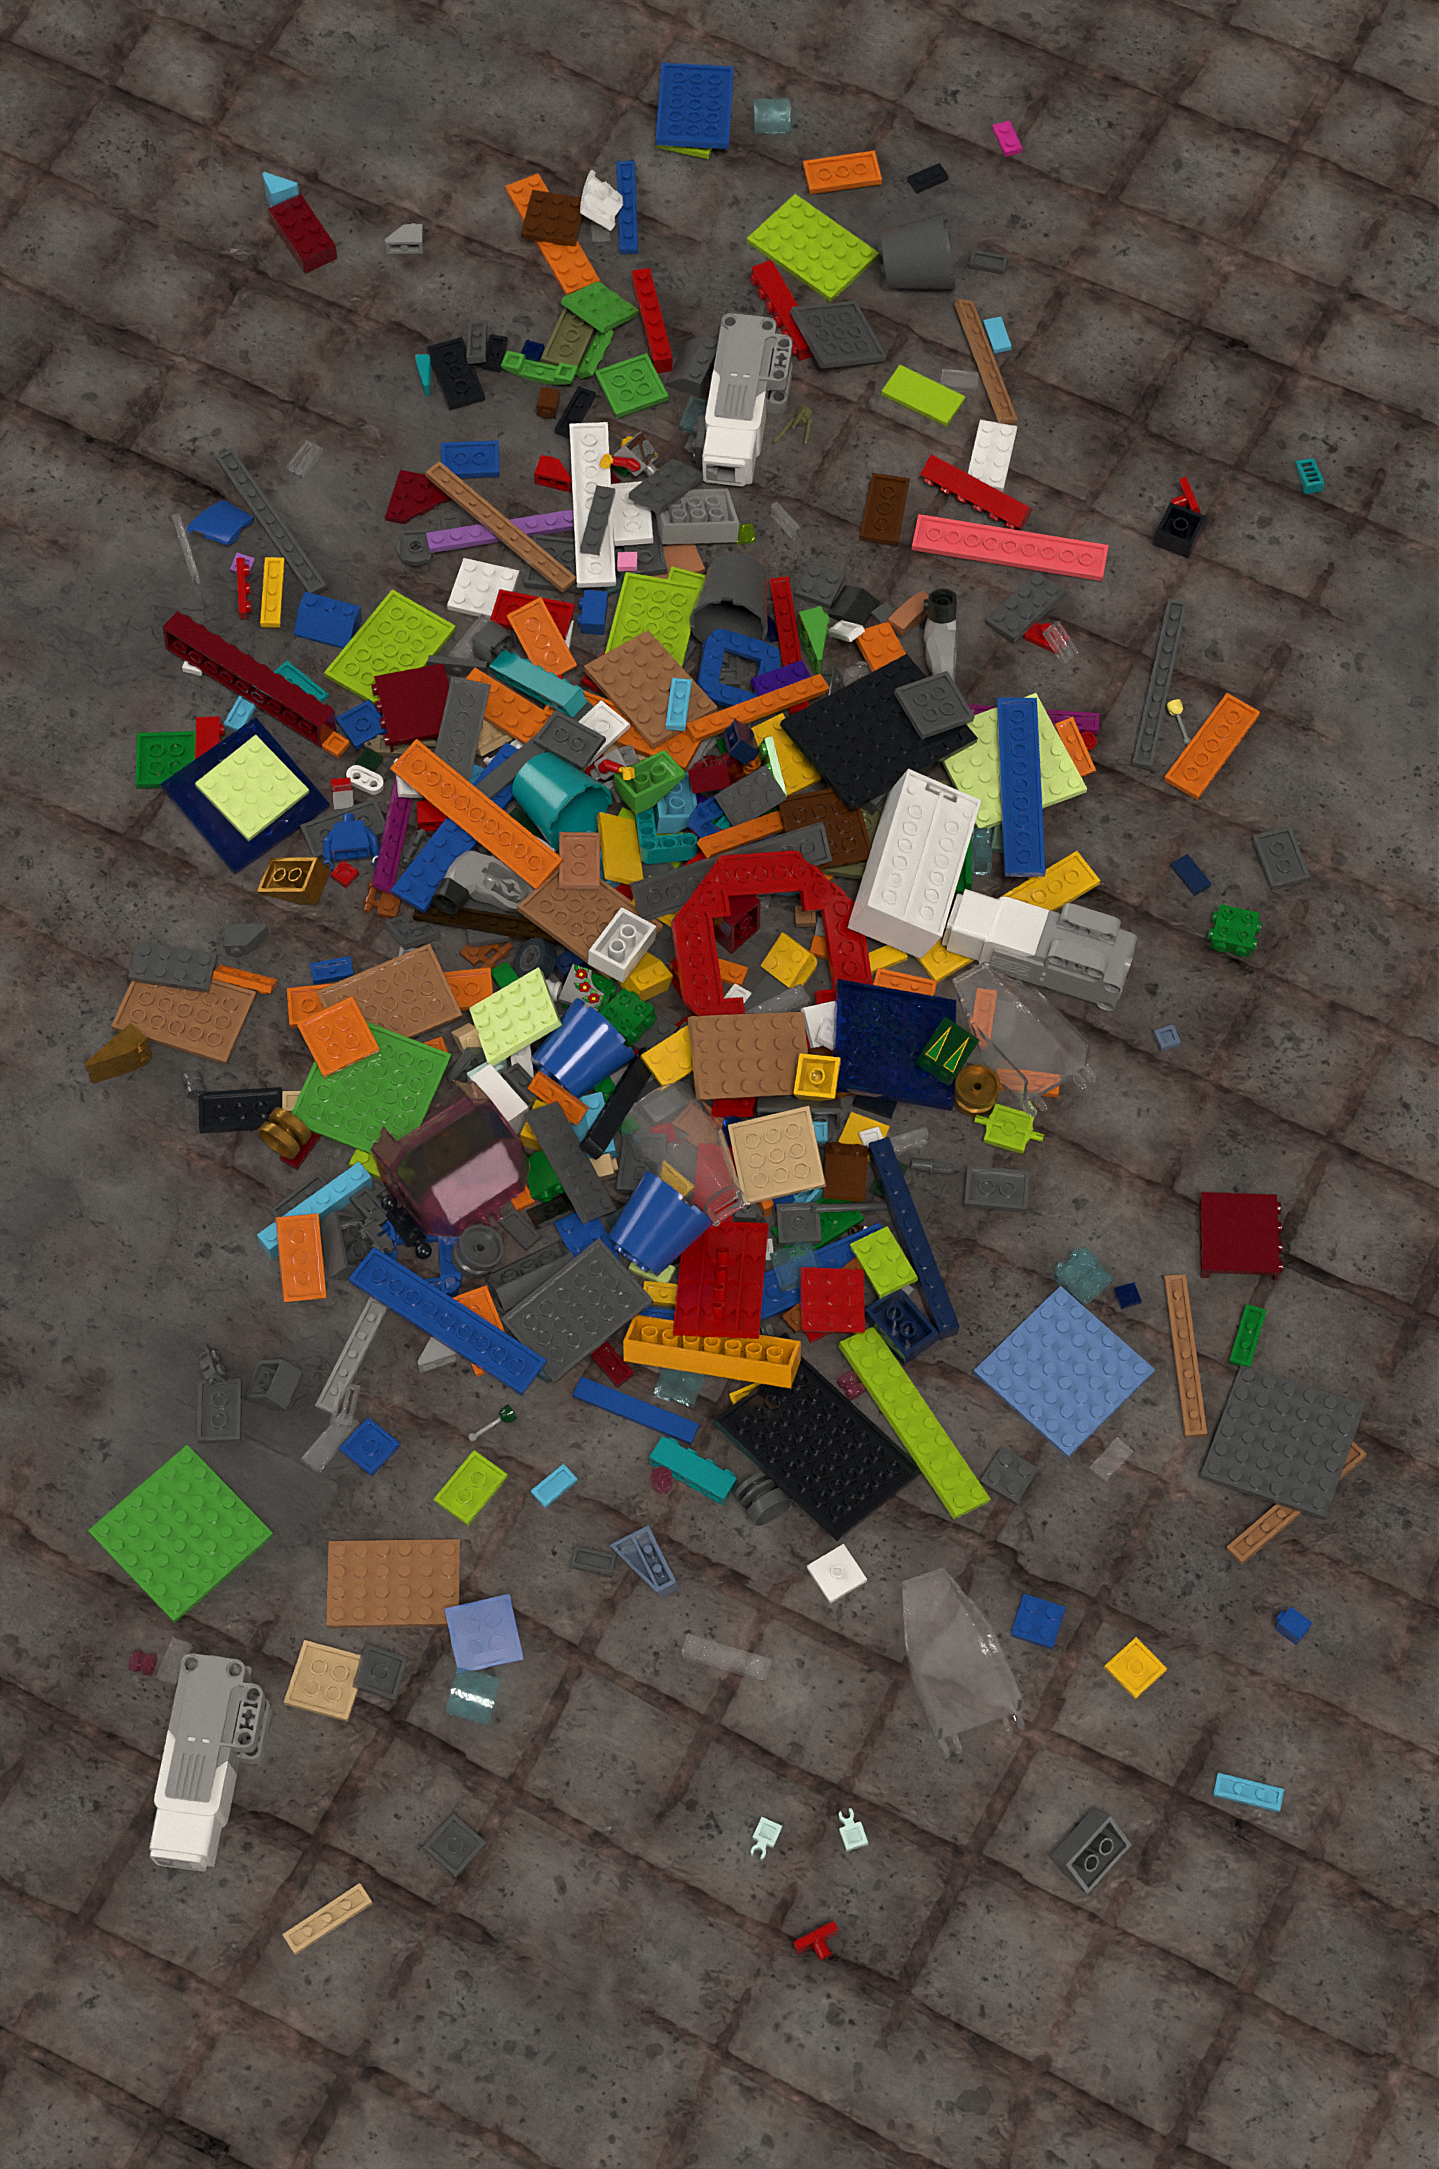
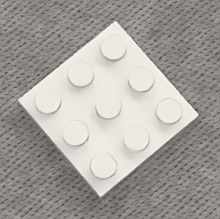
(479, 586)

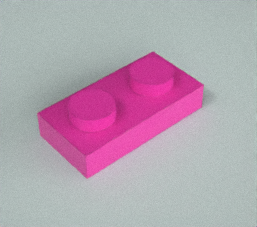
(1007, 138)

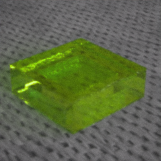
(746, 534)

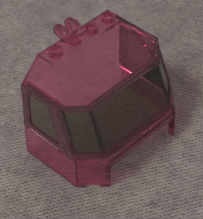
(455, 1165)

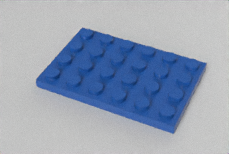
(694, 105)

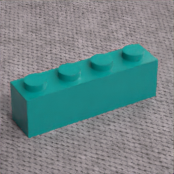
(693, 1470)

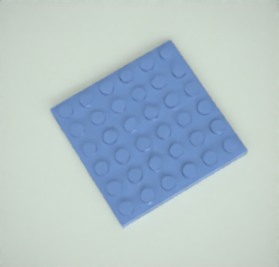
(1064, 1371)

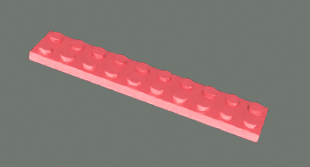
(1010, 547)

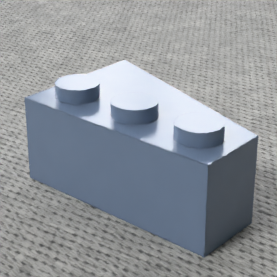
(647, 1560)

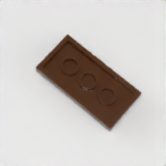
(884, 509)

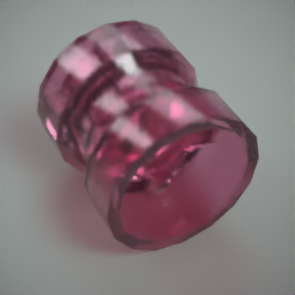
(851, 1385)
(661, 1485)
(142, 1662)

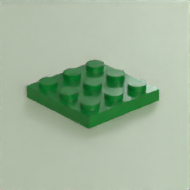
(162, 755)

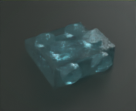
(1082, 1276)

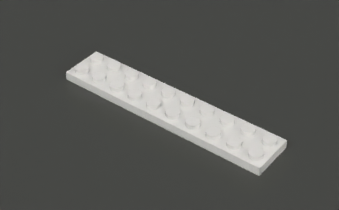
(588, 446)

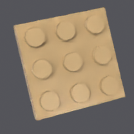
(324, 1681)

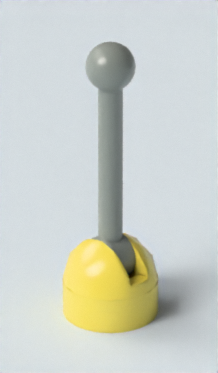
(1175, 709)

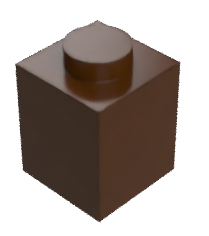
(548, 403)

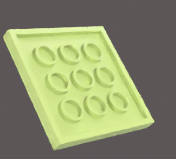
(252, 788)
(515, 1016)

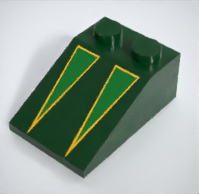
(947, 1051)

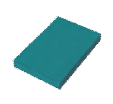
(296, 677)

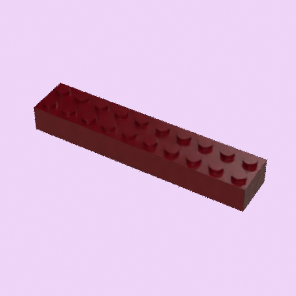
(249, 678)

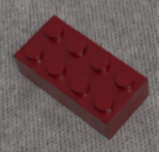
(302, 233)

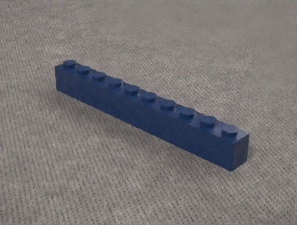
(913, 1238)

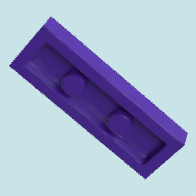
(780, 678)

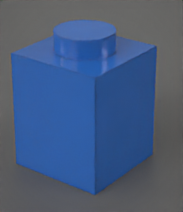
(1292, 1625)

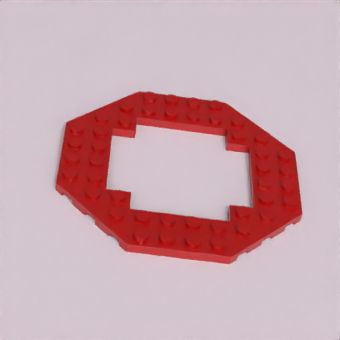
(760, 875)

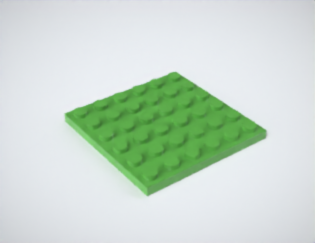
(379, 1091)
(180, 1533)

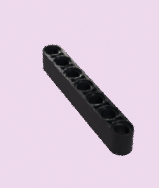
(616, 1107)

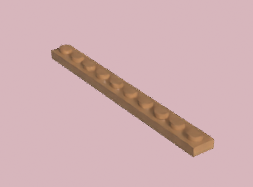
(501, 527)

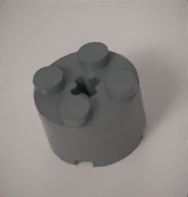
(492, 641)

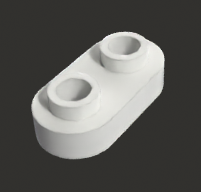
(366, 779)

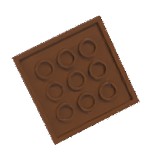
(844, 829)

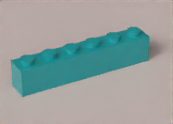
(538, 683)

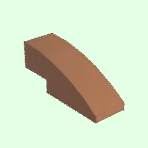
(909, 614)

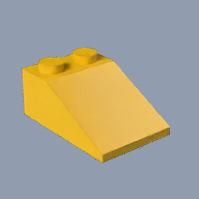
(648, 978)

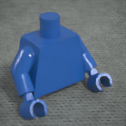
(350, 841)

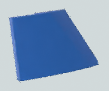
(221, 522)

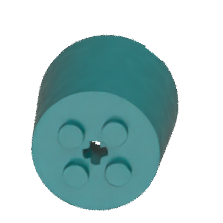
(559, 797)

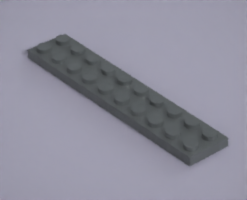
(670, 890)

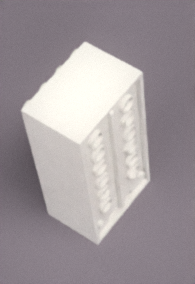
(914, 864)

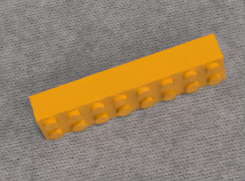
(753, 1360)

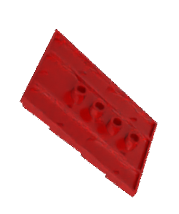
(722, 1282)

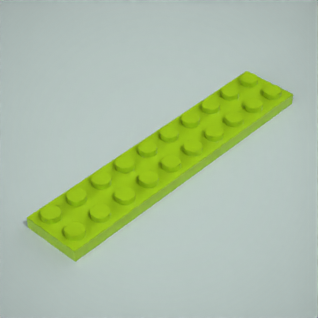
(914, 1423)

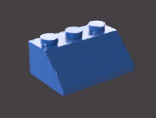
(327, 620)

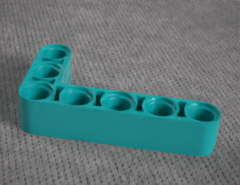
(663, 848)

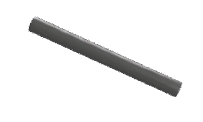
(846, 1207)

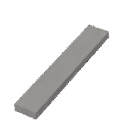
(352, 1353)

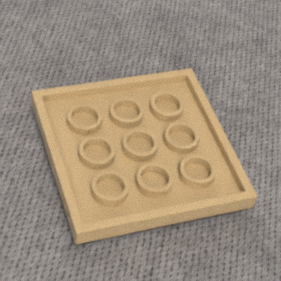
(777, 1155)

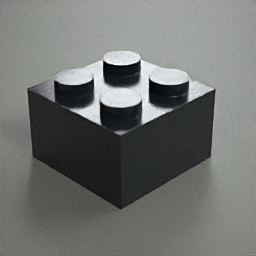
(1179, 530)

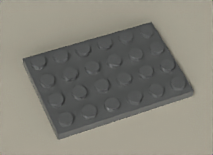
(577, 1309)

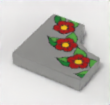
(580, 986)

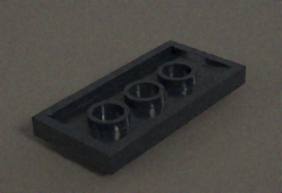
(454, 374)
(237, 1109)

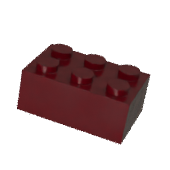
(715, 772)
(741, 925)

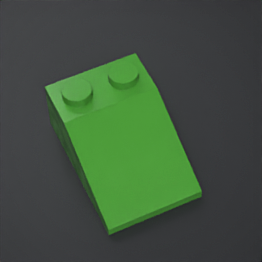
(813, 635)
(652, 781)

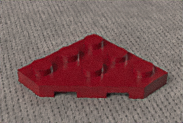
(413, 496)

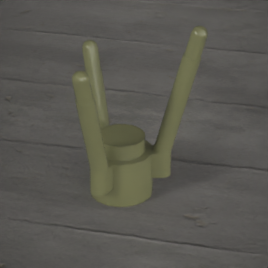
(800, 418)

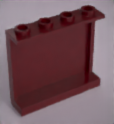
(411, 703)
(1239, 1234)

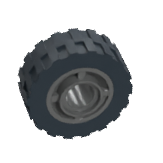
(535, 954)

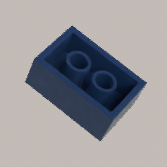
(901, 1325)

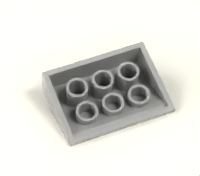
(699, 518)

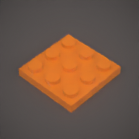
(338, 1037)

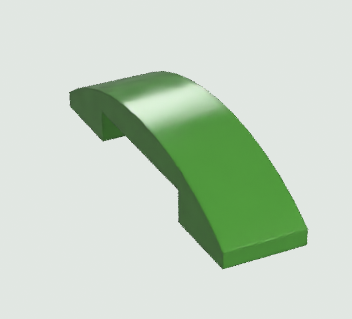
(537, 371)

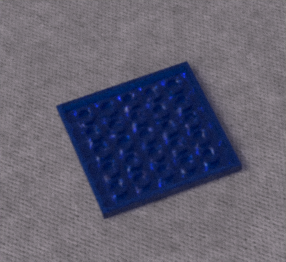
(211, 823)
(881, 1038)

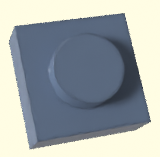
(1167, 1037)

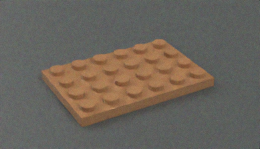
(639, 685)
(576, 915)
(400, 994)
(188, 1019)
(746, 1054)
(392, 1583)

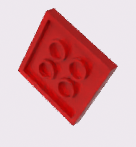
(832, 1300)

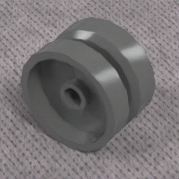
(477, 1251)

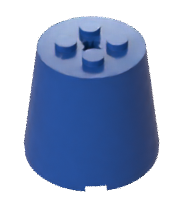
(582, 1050)
(656, 1225)

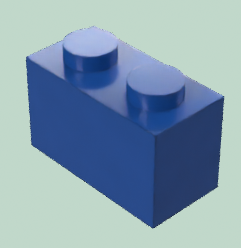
(594, 612)

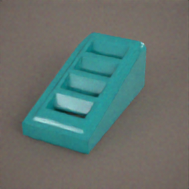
(423, 365)
(1309, 487)

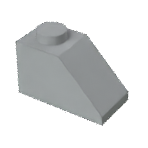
(406, 240)
(436, 1355)

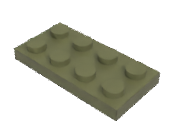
(568, 340)

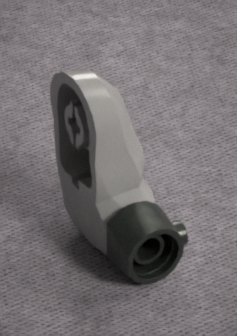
(941, 632)
(483, 880)

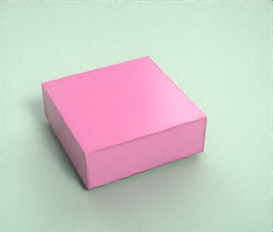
(627, 561)

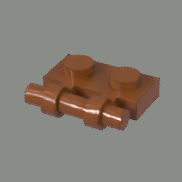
(387, 907)
(478, 954)

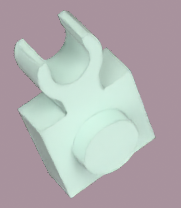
(853, 1833)
(766, 1835)

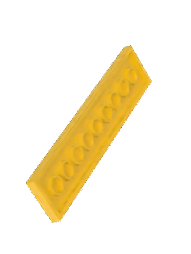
(1060, 886)

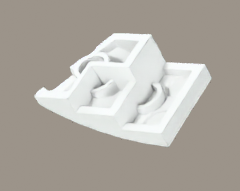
(600, 201)

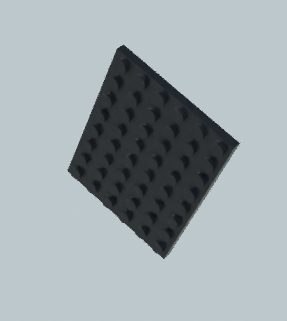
(864, 737)
(819, 1449)

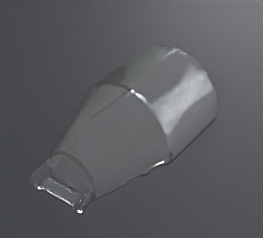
(685, 1149)

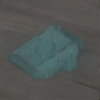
(790, 1260)

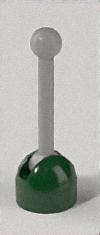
(505, 1415)

